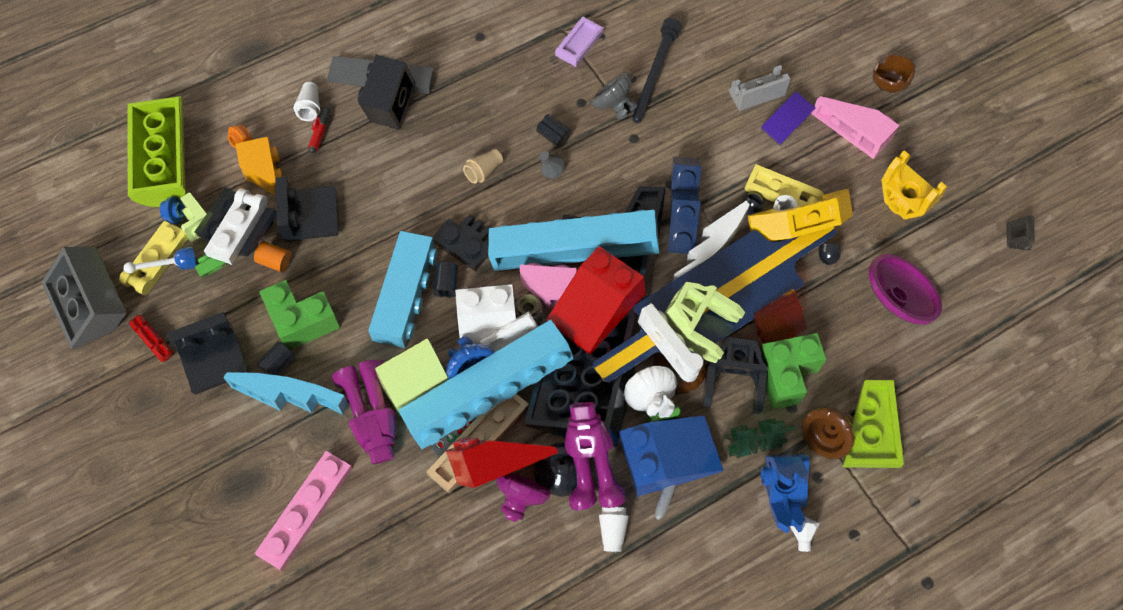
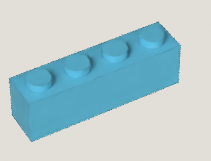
(402, 290)

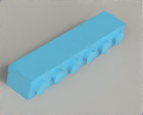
(573, 239)
(486, 384)

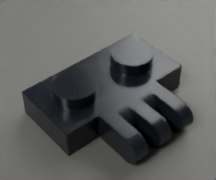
(464, 241)

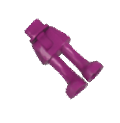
(372, 429)
(590, 438)

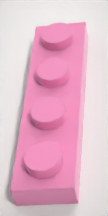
(303, 511)

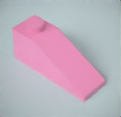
(860, 125)

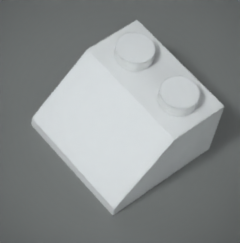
(484, 310)

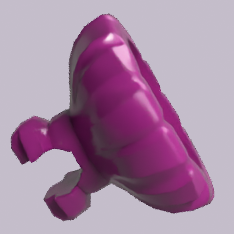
(519, 494)

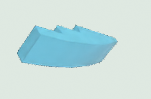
(278, 390)

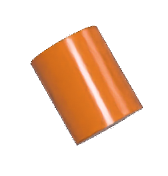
(272, 256)

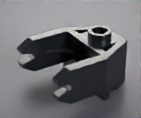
(749, 365)

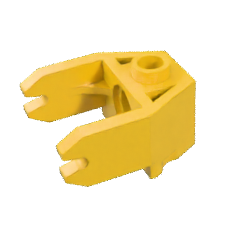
(902, 181)

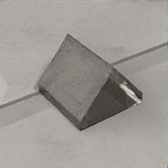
(1021, 233)

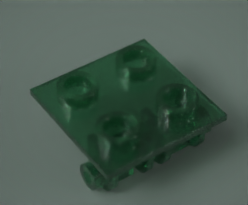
(769, 435)

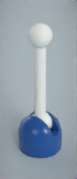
(183, 258)

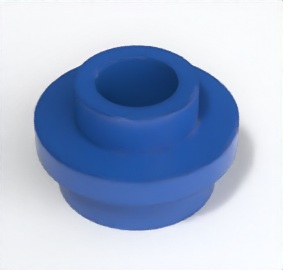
(171, 210)

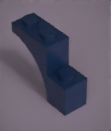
(684, 204)

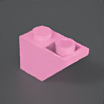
(546, 282)

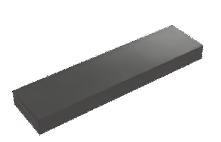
(353, 72)

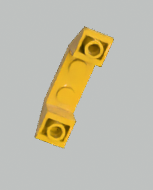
(804, 219)

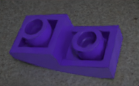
(788, 118)

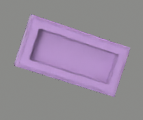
(579, 41)

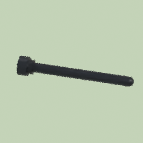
(670, 31)

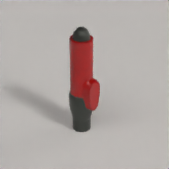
(319, 127)

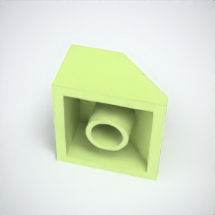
(411, 374)

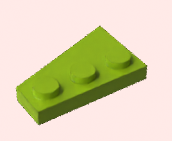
(876, 428)

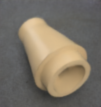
(480, 167)

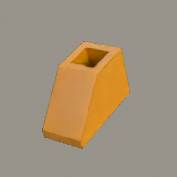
(258, 163)

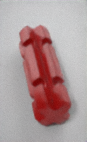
(151, 338)

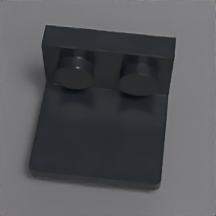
(305, 211)
(217, 213)
(208, 352)

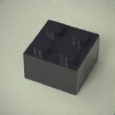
(386, 91)

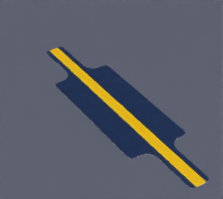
(746, 272)

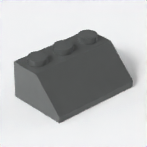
(83, 295)

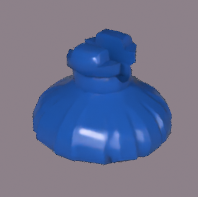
(466, 356)

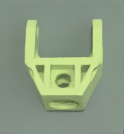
(688, 308)

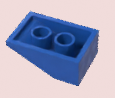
(669, 453)

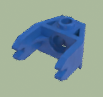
(787, 488)

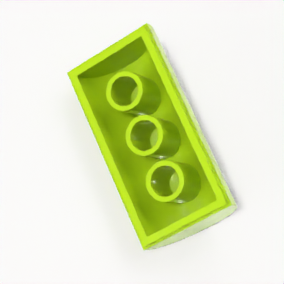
(156, 151)

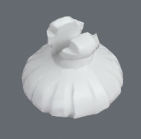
(652, 391)

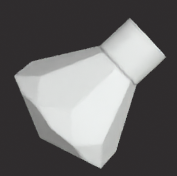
(804, 538)

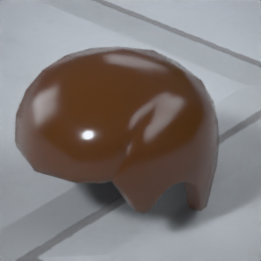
(894, 73)

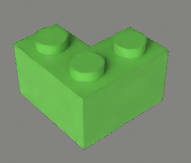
(298, 321)
(786, 364)

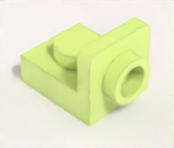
(194, 214)

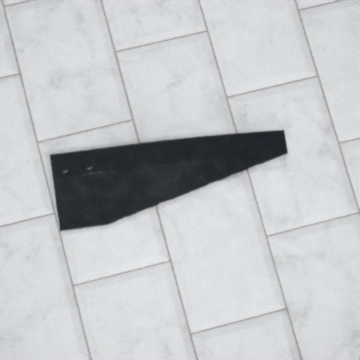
(578, 379)

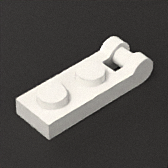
(236, 226)
(670, 343)

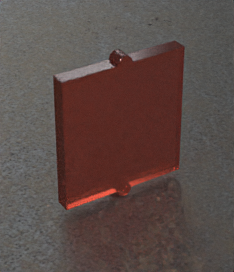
(780, 318)

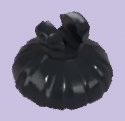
(557, 477)

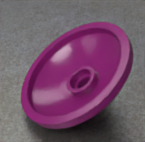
(904, 289)

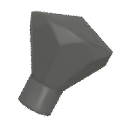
(551, 165)

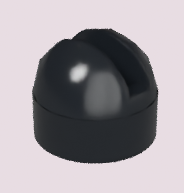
(752, 198)
(829, 253)

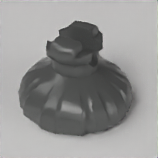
(615, 96)

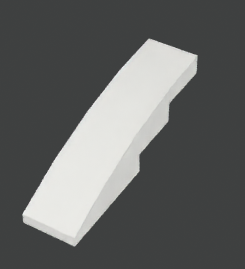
(715, 238)

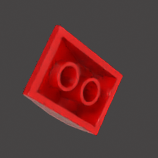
(597, 299)
(482, 461)

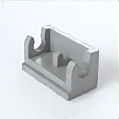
(759, 89)

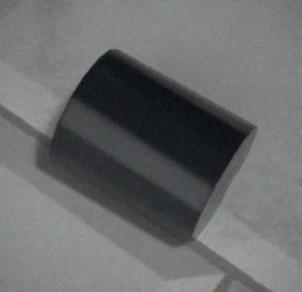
(553, 130)
(445, 279)
(275, 359)

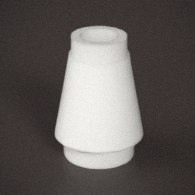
(307, 102)
(613, 528)

